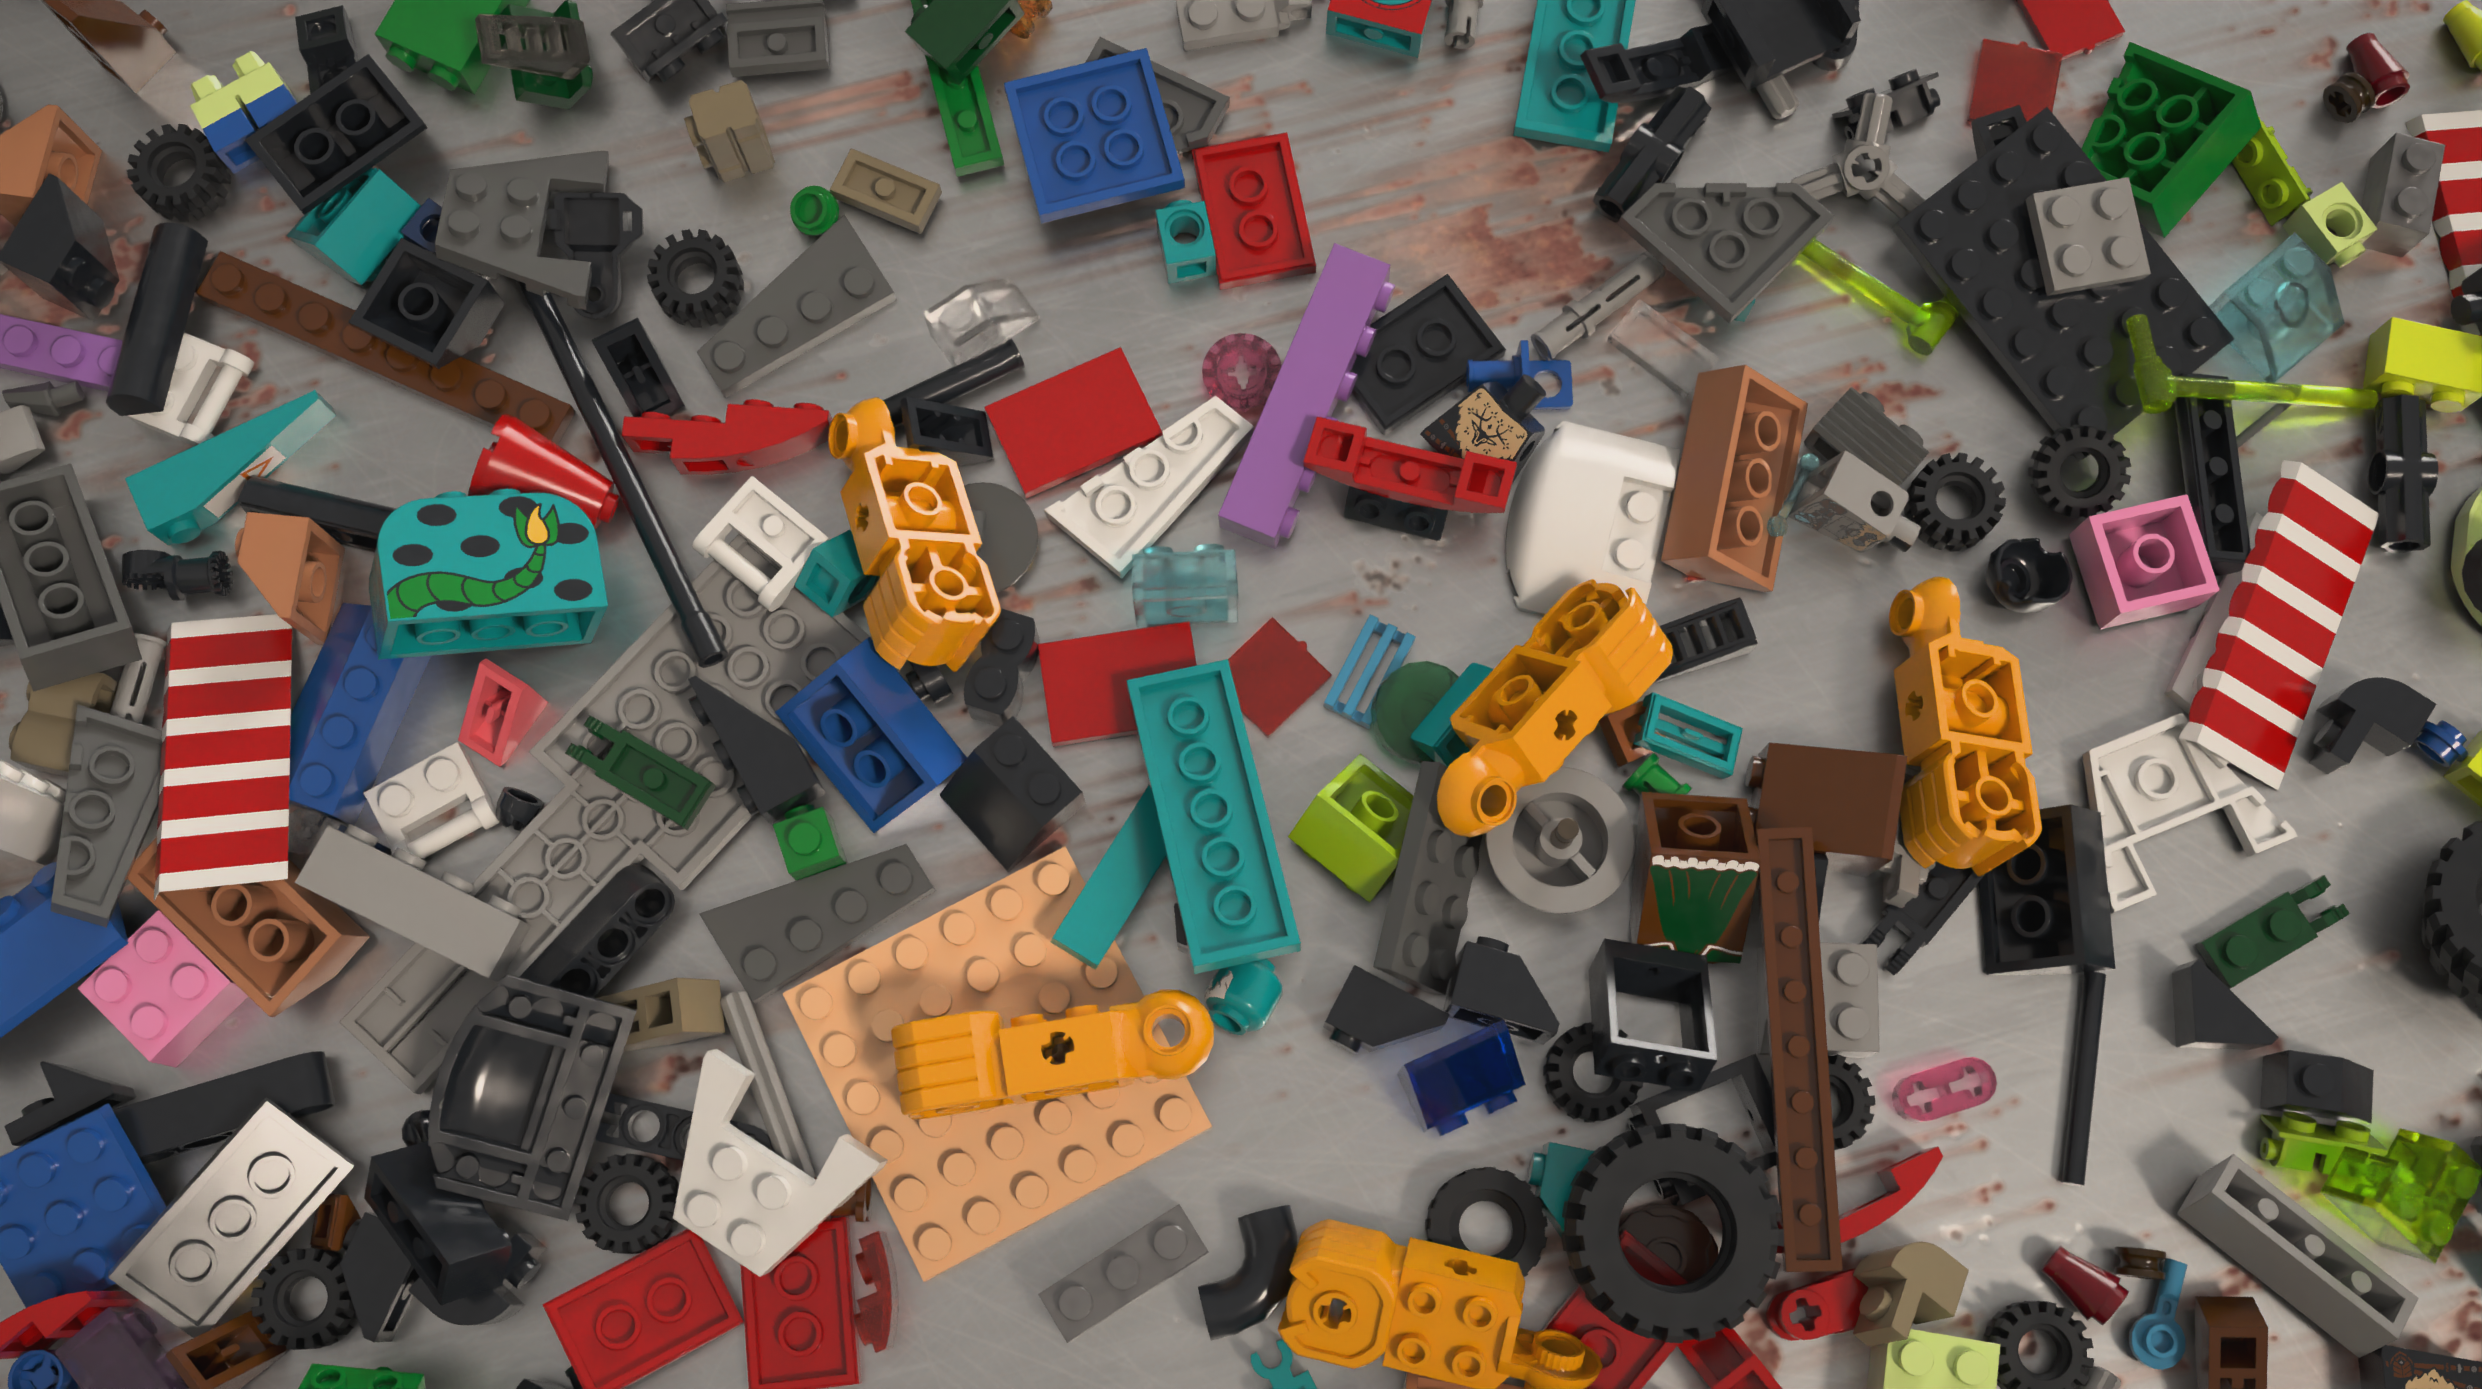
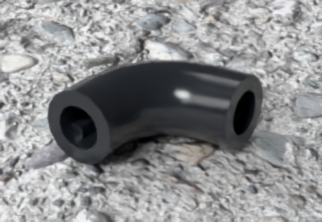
(1261, 1280)

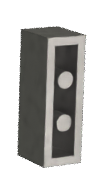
(1123, 1273)

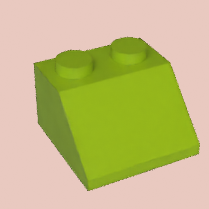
(1357, 827)

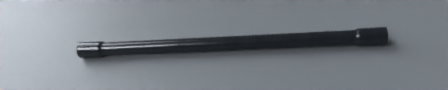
(695, 621)

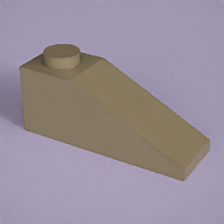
(672, 1012)

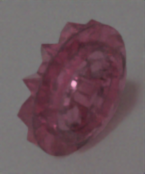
(1222, 360)

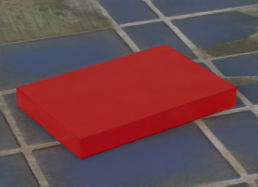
(1254, 210)
(1073, 422)
(1089, 675)
(643, 1313)
(803, 1315)
(1625, 1356)

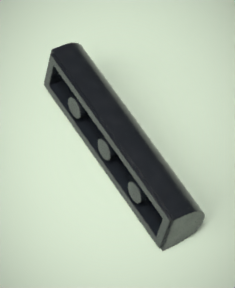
(157, 320)
(2214, 478)
(343, 518)

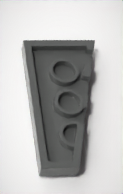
(804, 306)

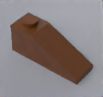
(116, 37)
(2230, 1343)

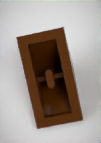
(226, 1355)

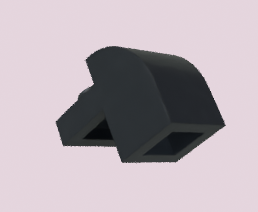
(2371, 711)
(493, 1304)

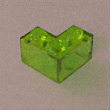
(2409, 1195)

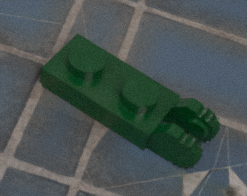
(645, 774)
(2267, 934)

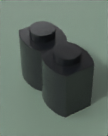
(995, 681)

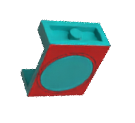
(1380, 23)

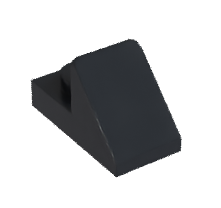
(74, 1096)

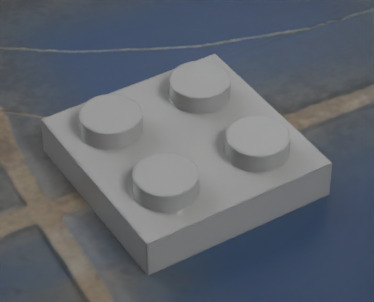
(2088, 236)

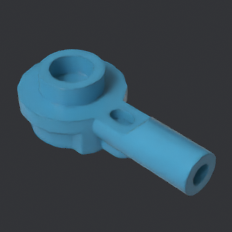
(2156, 1336)

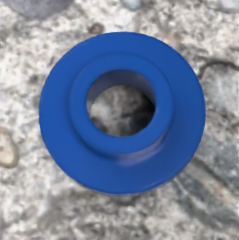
(2442, 743)

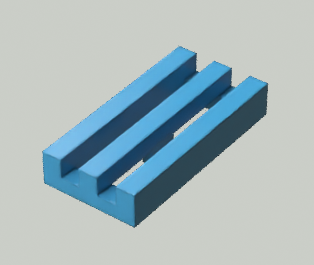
(1388, 633)

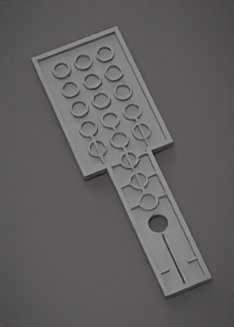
(594, 827)

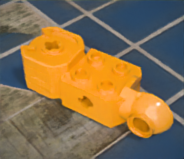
(919, 538)
(1544, 697)
(1966, 732)
(978, 1065)
(1426, 1308)

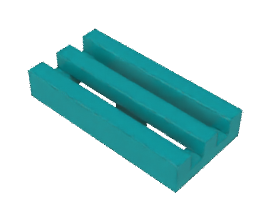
(1651, 723)

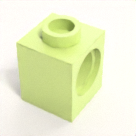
(2340, 212)

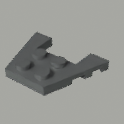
(498, 219)

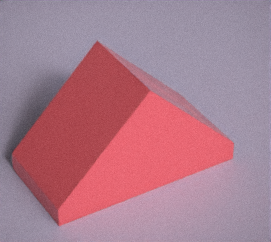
(499, 713)

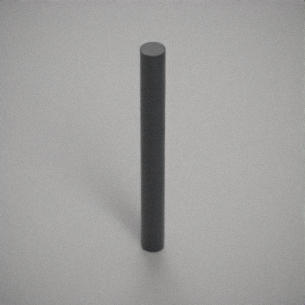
(2084, 1079)

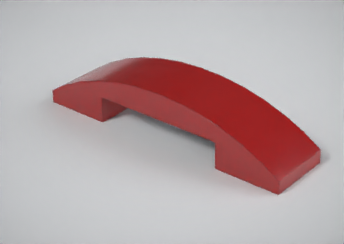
(1409, 473)
(1902, 1184)

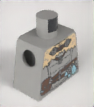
(1855, 505)

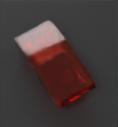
(879, 1310)

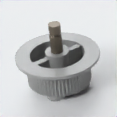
(1563, 843)

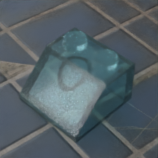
(2281, 309)
(1185, 586)

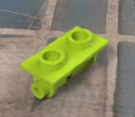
(2269, 177)
(2300, 1137)

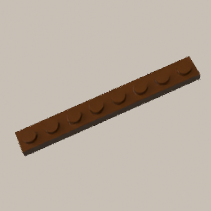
(326, 328)
(1798, 1051)

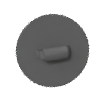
(1005, 530)

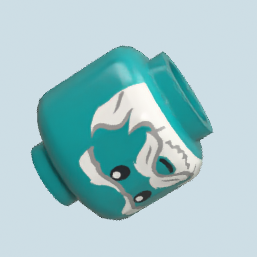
(1243, 996)

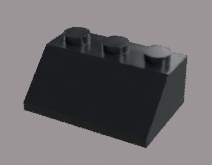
(336, 134)
(2051, 901)

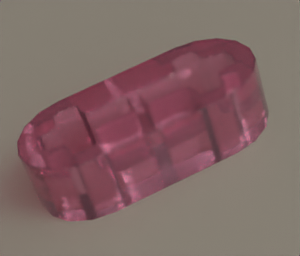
(1940, 1078)

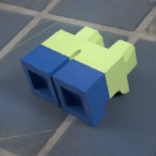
(226, 109)

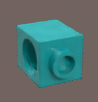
(1186, 260)
(835, 575)

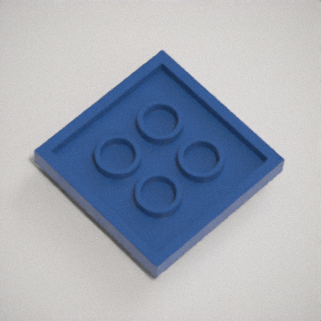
(1094, 135)
(72, 1207)

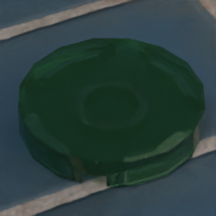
(1404, 702)

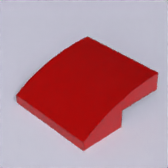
(54, 1319)

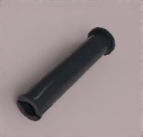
(960, 378)

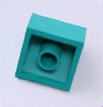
(357, 226)

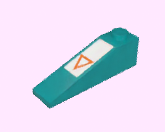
(206, 480)

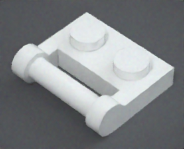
(191, 374)
(769, 527)
(428, 792)

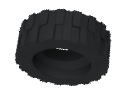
(1498, 1187)

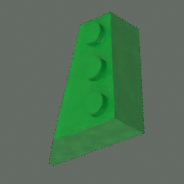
(2168, 133)

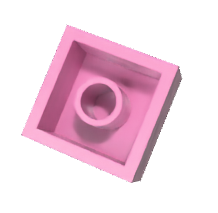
(2143, 561)
(162, 992)

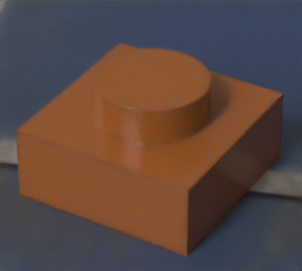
(1620, 733)

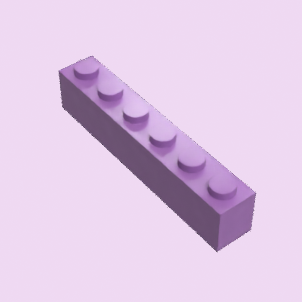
(1306, 388)

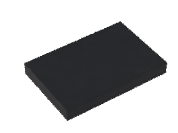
(1421, 354)

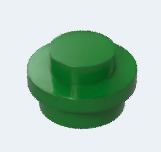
(814, 210)

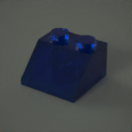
(1462, 1078)

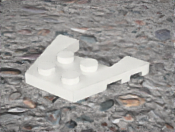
(2157, 783)
(746, 1194)

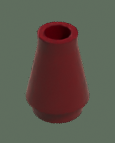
(2379, 68)
(2085, 1285)

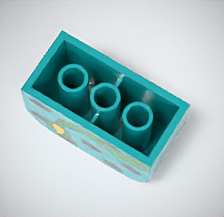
(485, 575)

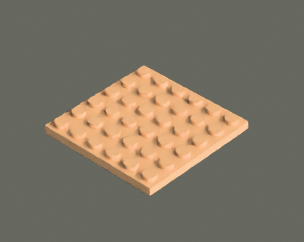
(997, 1170)

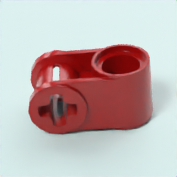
(1829, 1307)

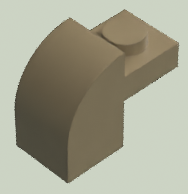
(1906, 1287)

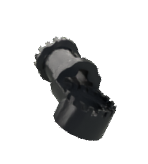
(179, 575)

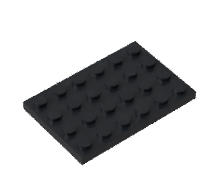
(2064, 348)

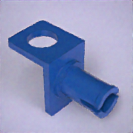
(1510, 371)

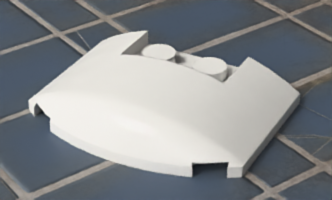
(1587, 512)

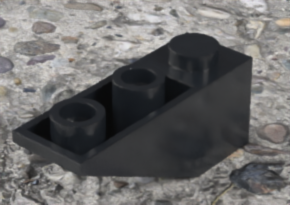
(767, 759)

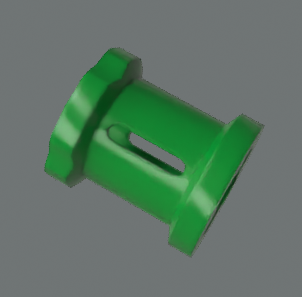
(1655, 779)

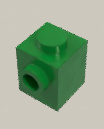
(809, 841)

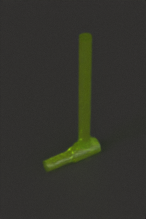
(1926, 323)
(2160, 388)

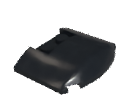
(525, 1094)

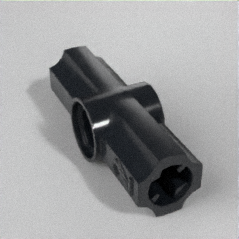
(1652, 152)
(2402, 474)

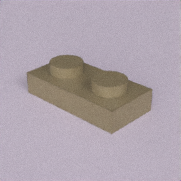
(886, 191)

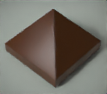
(332, 1222)

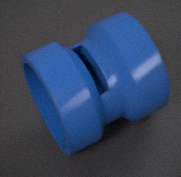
(37, 1371)

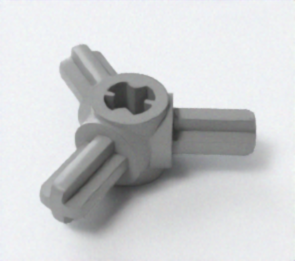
(1870, 144)

